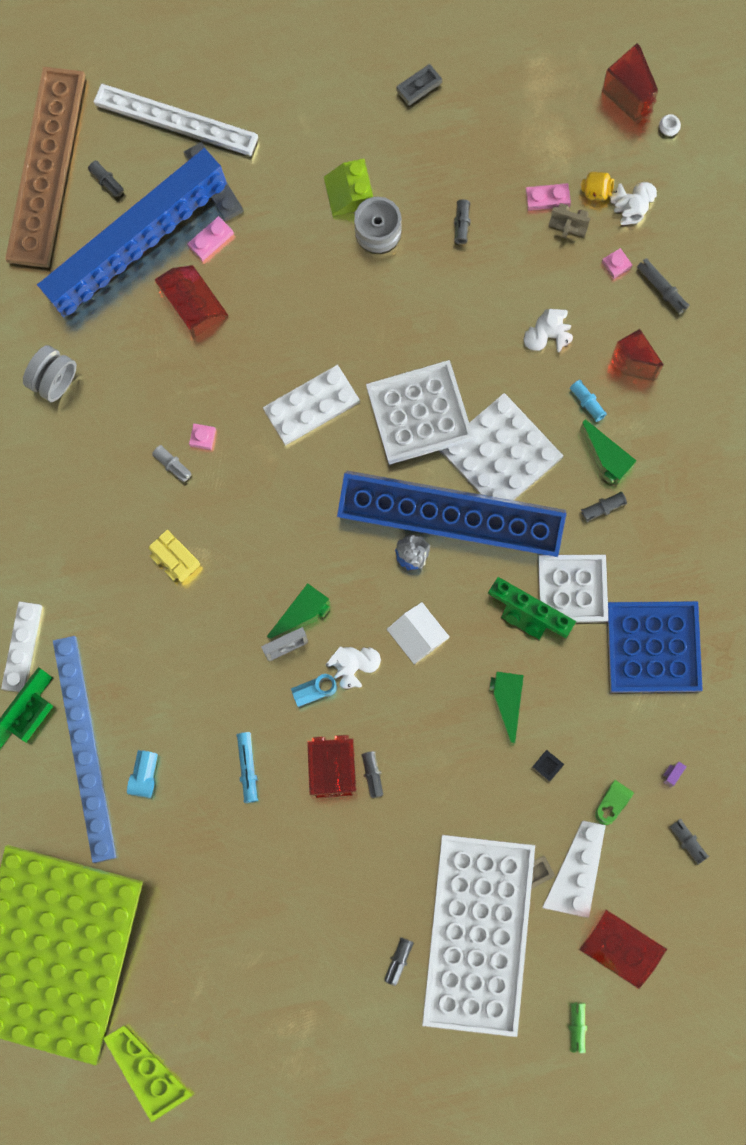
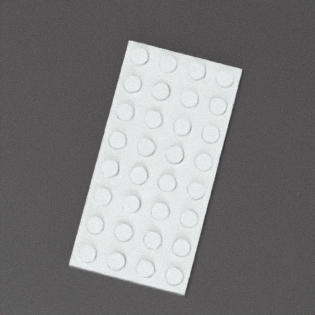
(479, 936)

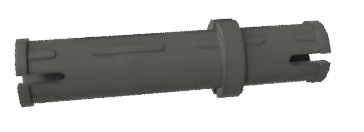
(663, 286)

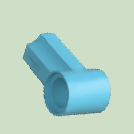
(312, 691)
(142, 781)

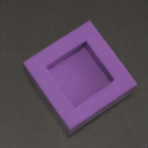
(673, 773)

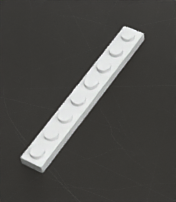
(176, 119)

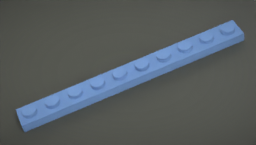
(84, 750)

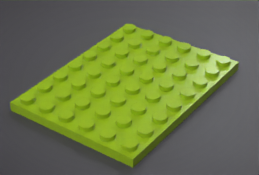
(61, 951)

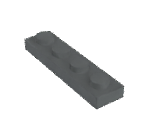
(225, 200)

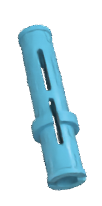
(248, 775)

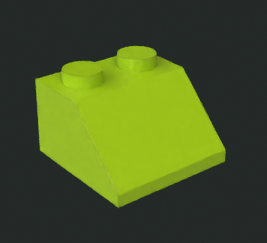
(348, 187)

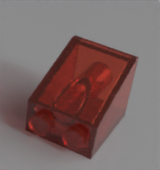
(632, 85)
(332, 767)

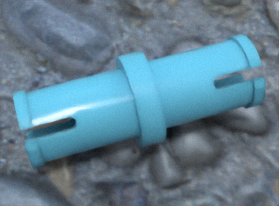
(588, 400)

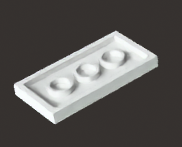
(311, 405)

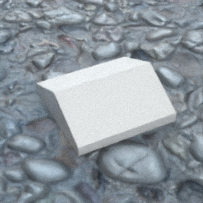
(417, 633)

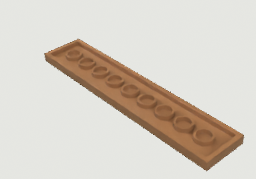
(45, 167)

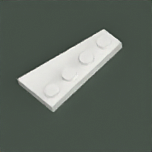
(577, 876)

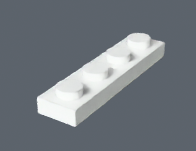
(21, 646)

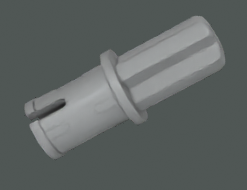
(171, 463)

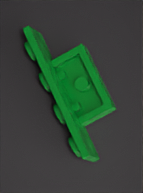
(529, 612)
(26, 709)

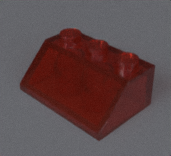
(190, 299)
(622, 949)

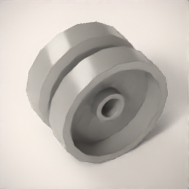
(377, 224)
(49, 373)

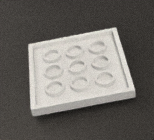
(419, 412)
(505, 452)

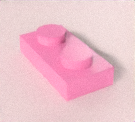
(547, 196)
(210, 238)

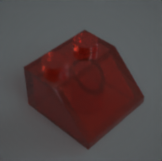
(637, 357)

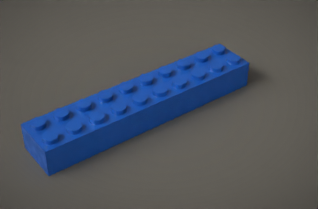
(133, 233)
(451, 513)

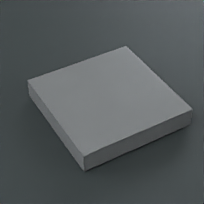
(285, 644)

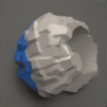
(412, 552)

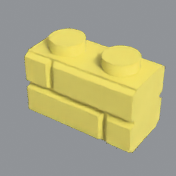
(173, 556)

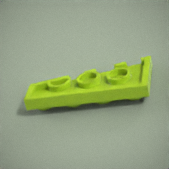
(149, 1079)

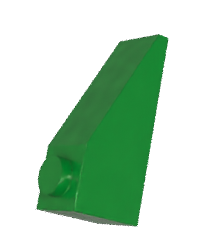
(610, 458)
(303, 611)
(507, 698)

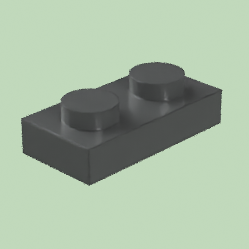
(419, 84)

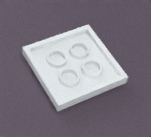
(575, 586)

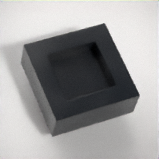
(547, 766)

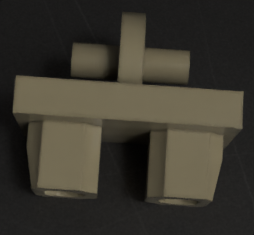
(568, 221)

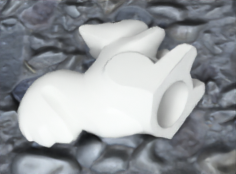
(633, 205)
(548, 326)
(349, 660)

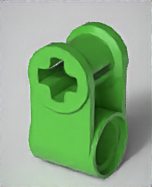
(615, 800)

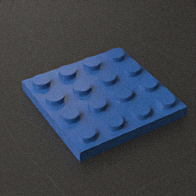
(654, 647)

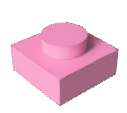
(617, 263)
(202, 436)

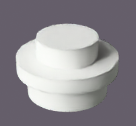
(669, 125)

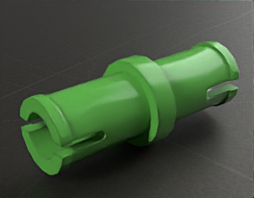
(577, 1027)

